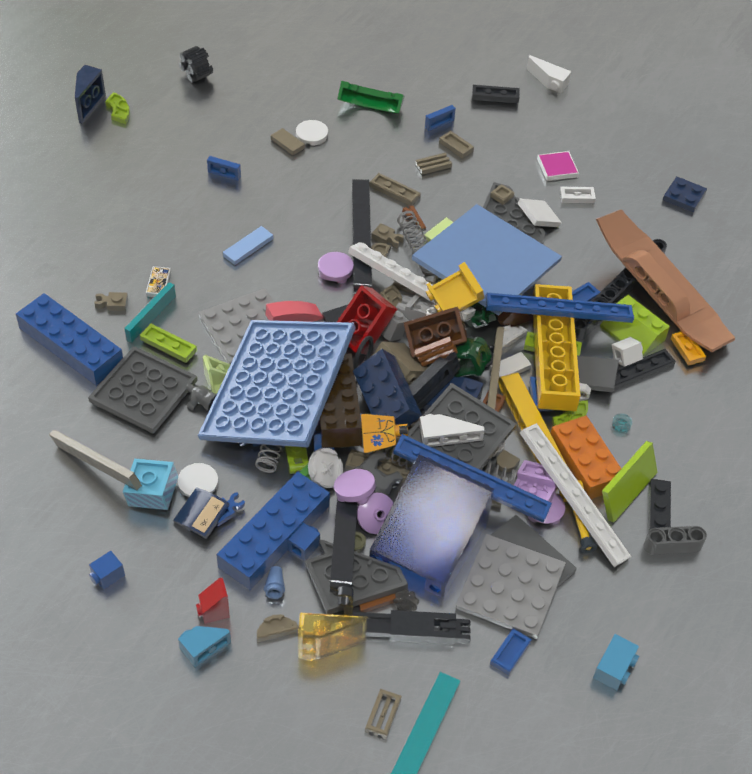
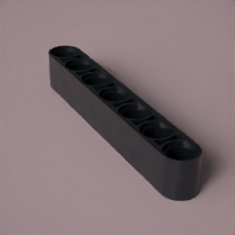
(343, 545)

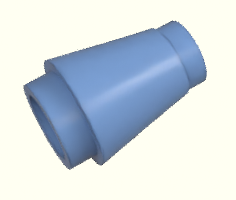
(274, 584)

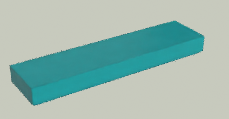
(150, 312)

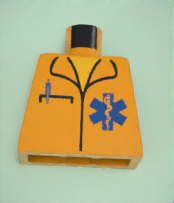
(380, 432)

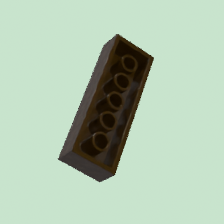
(341, 417)

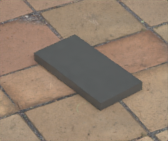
(522, 534)

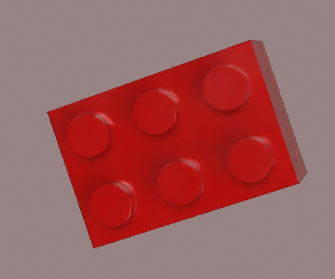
(369, 314)

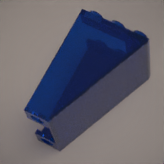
(434, 523)

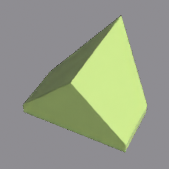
(214, 372)

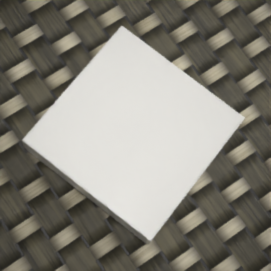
(539, 213)

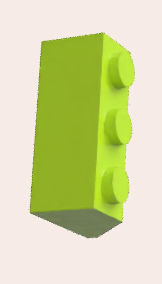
(645, 327)

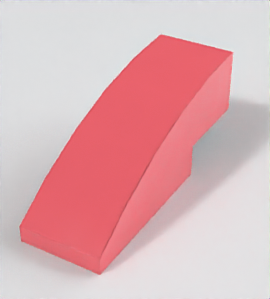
(293, 311)

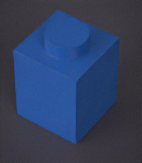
(304, 541)
(106, 570)

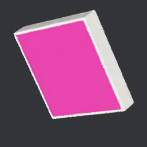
(557, 166)

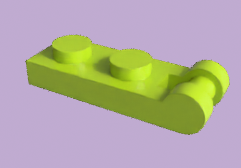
(295, 455)

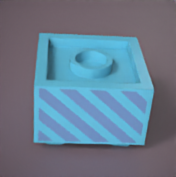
(157, 483)

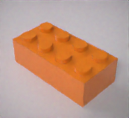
(585, 454)

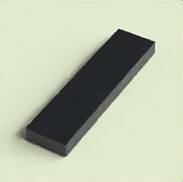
(647, 366)

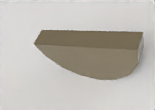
(275, 627)

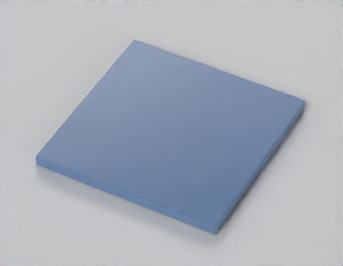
(494, 251)

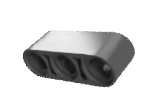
(666, 537)

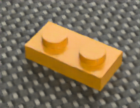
(688, 348)

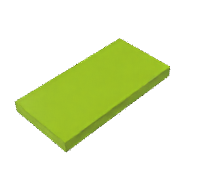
(629, 481)

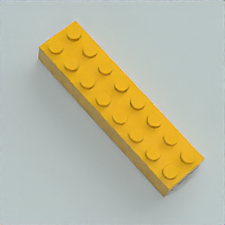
(556, 355)

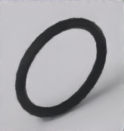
(371, 342)

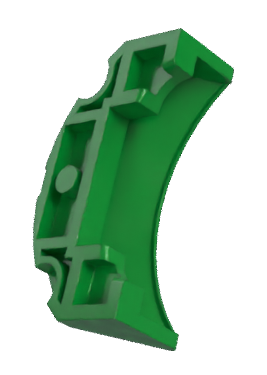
(370, 97)

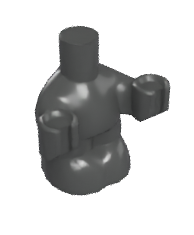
(200, 395)

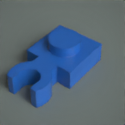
(229, 513)

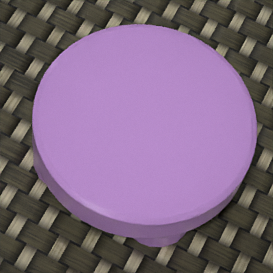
(335, 267)
(355, 486)

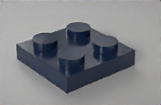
(684, 194)

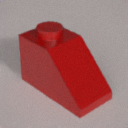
(213, 602)

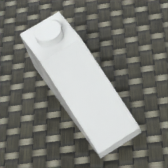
(548, 74)
(444, 430)

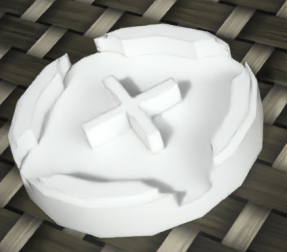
(312, 132)
(325, 467)
(199, 476)

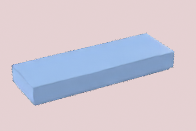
(248, 245)

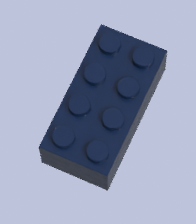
(387, 388)

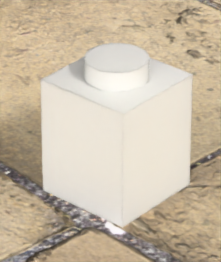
(627, 351)

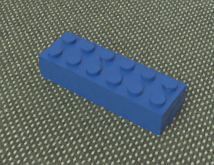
(69, 338)
(266, 535)

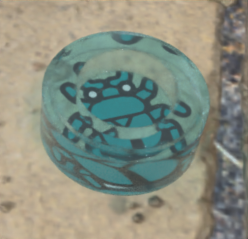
(621, 423)

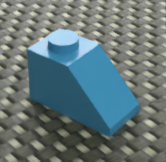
(203, 643)

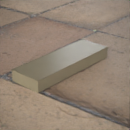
(395, 189)

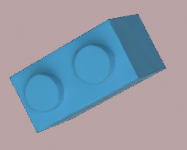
(616, 662)

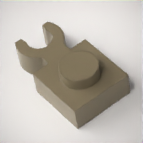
(386, 234)
(114, 301)

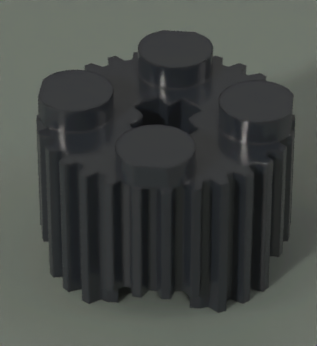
(195, 63)

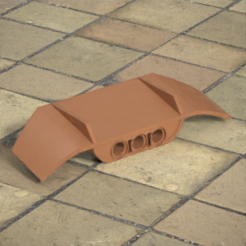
(664, 282)

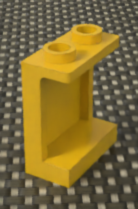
(456, 290)

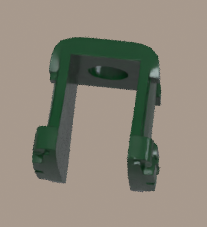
(470, 359)

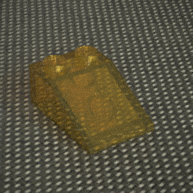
(328, 634)

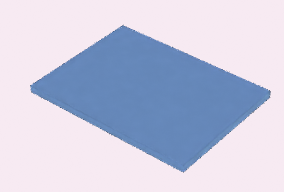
(278, 383)

